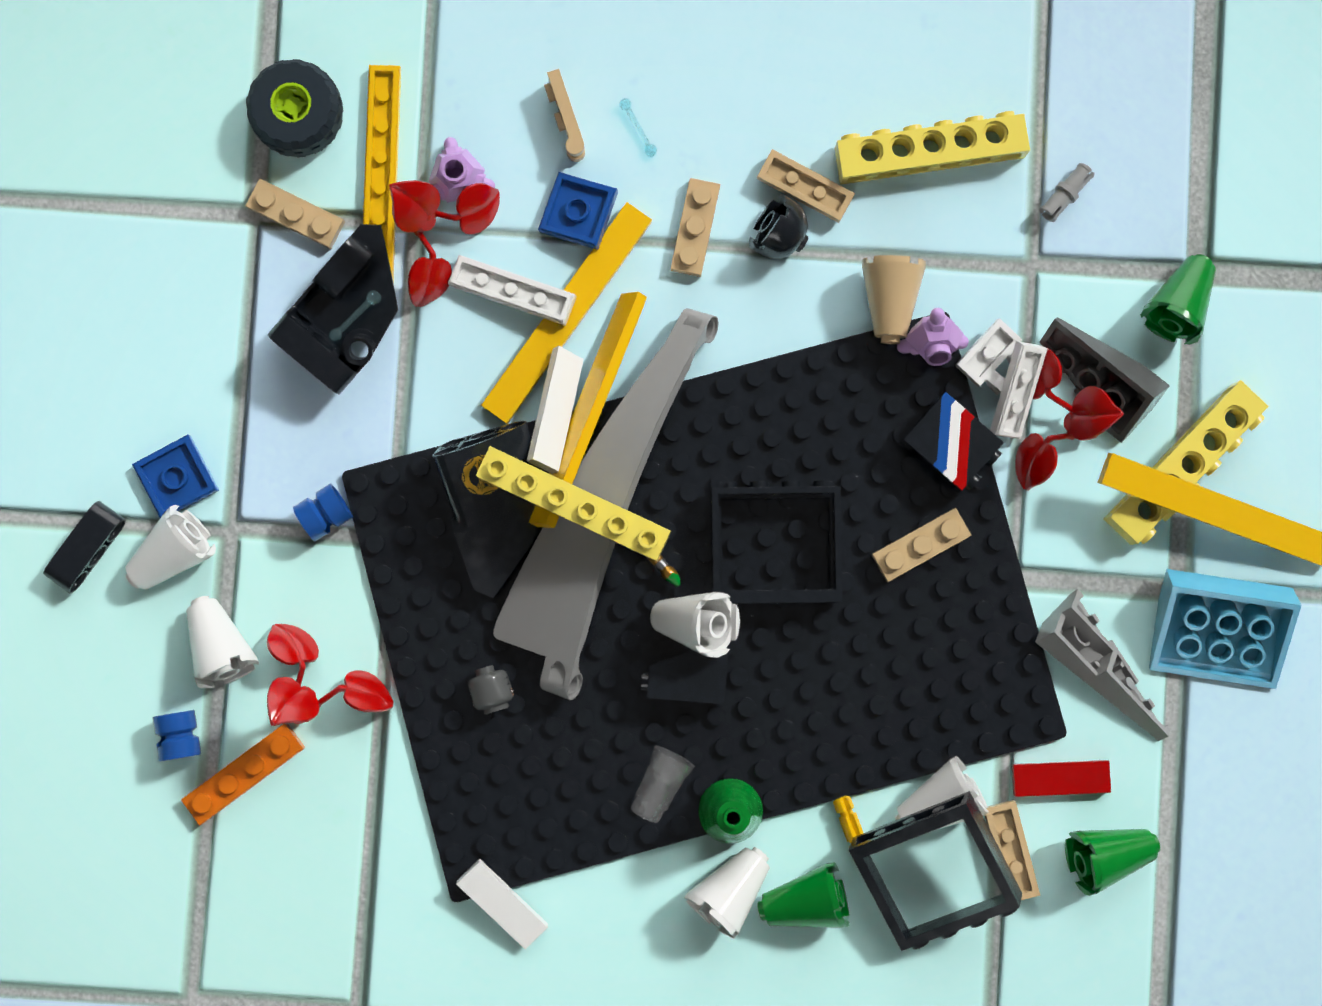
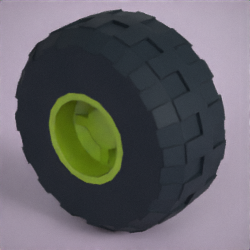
(294, 108)

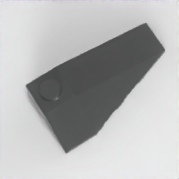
(1096, 364)

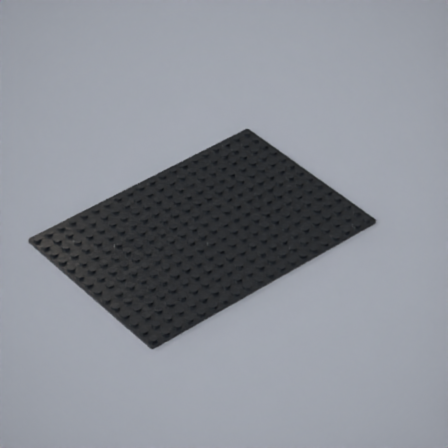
(814, 691)

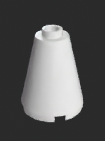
(169, 549)
(698, 621)
(216, 644)
(941, 786)
(730, 891)

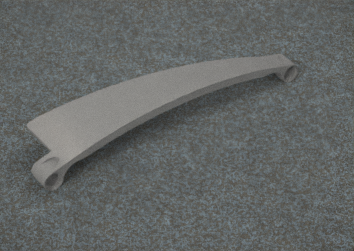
(566, 567)

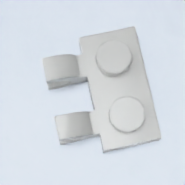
(987, 354)

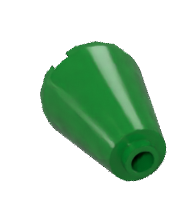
(1182, 301)
(727, 797)
(1108, 856)
(807, 901)

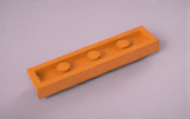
(243, 773)

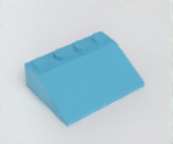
(1223, 628)

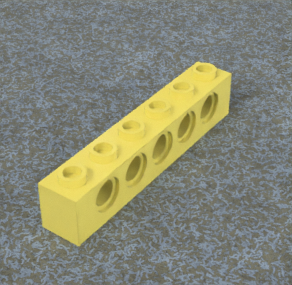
(1008, 126)
(1248, 411)
(573, 503)

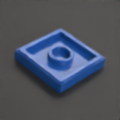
(578, 210)
(175, 476)

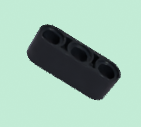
(84, 547)

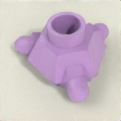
(455, 171)
(934, 338)

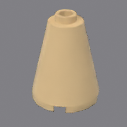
(892, 294)

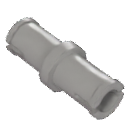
(1066, 192)

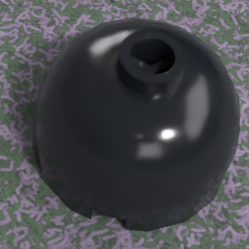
(780, 229)

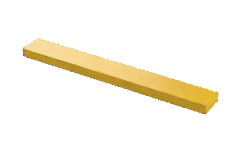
(382, 150)
(587, 285)
(595, 394)
(1211, 508)

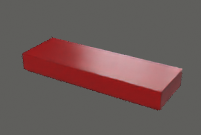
(1061, 778)

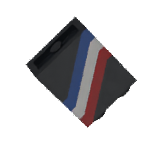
(954, 442)

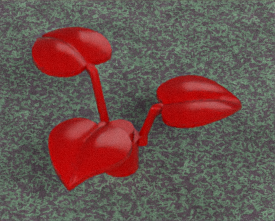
(416, 211)
(1088, 417)
(296, 704)

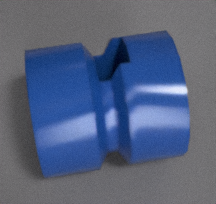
(321, 513)
(176, 735)

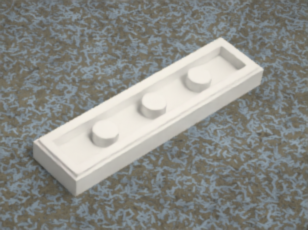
(512, 290)
(555, 410)

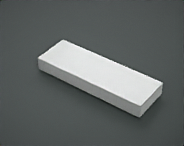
(1018, 390)
(502, 904)

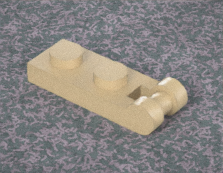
(565, 117)

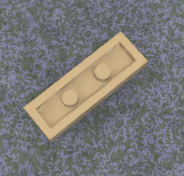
(805, 186)
(295, 213)
(695, 227)
(921, 545)
(1009, 835)

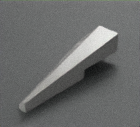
(1080, 646)

